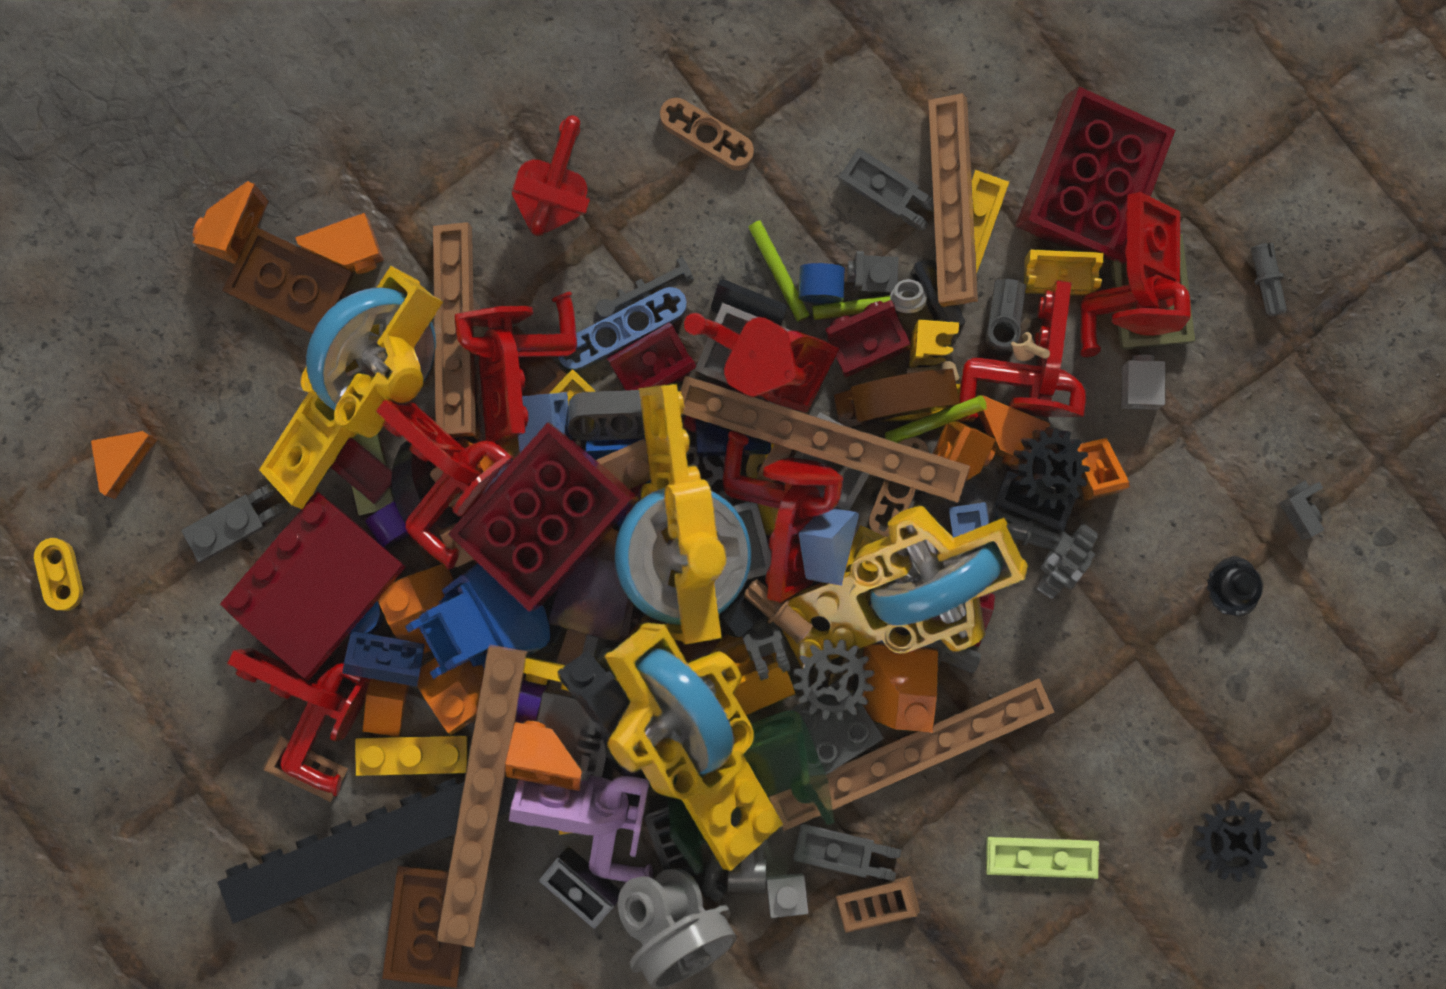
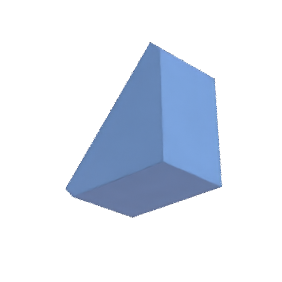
(827, 545)

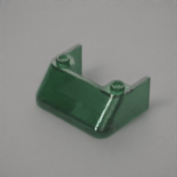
(781, 760)

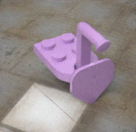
(594, 810)

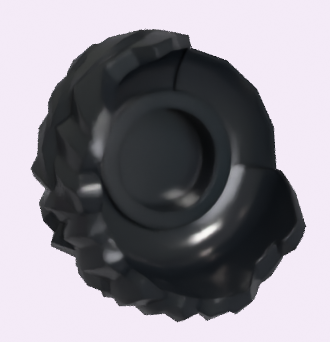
(1235, 586)

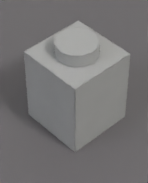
(1143, 383)
(787, 895)

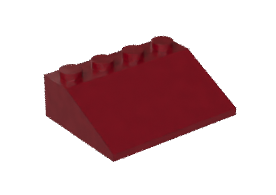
(1087, 171)
(542, 517)
(312, 585)

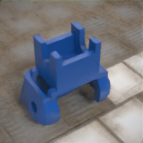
(478, 615)

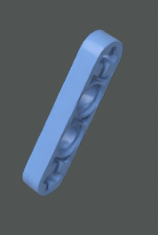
(619, 324)

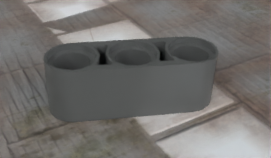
(606, 416)

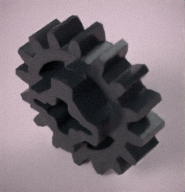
(1049, 468)
(1244, 829)

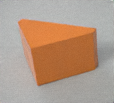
(118, 459)
(1105, 472)
(384, 707)

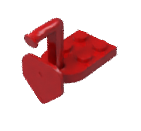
(549, 192)
(1152, 274)
(770, 360)
(499, 362)
(1040, 379)
(459, 467)
(796, 504)
(322, 700)

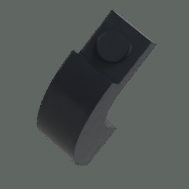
(410, 485)
(600, 697)

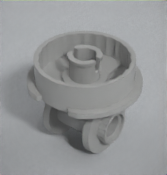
(672, 927)

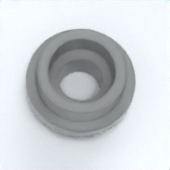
(908, 296)

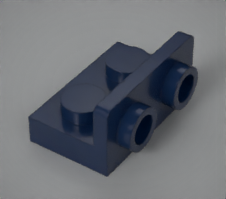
(383, 658)

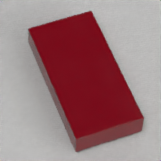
(363, 471)

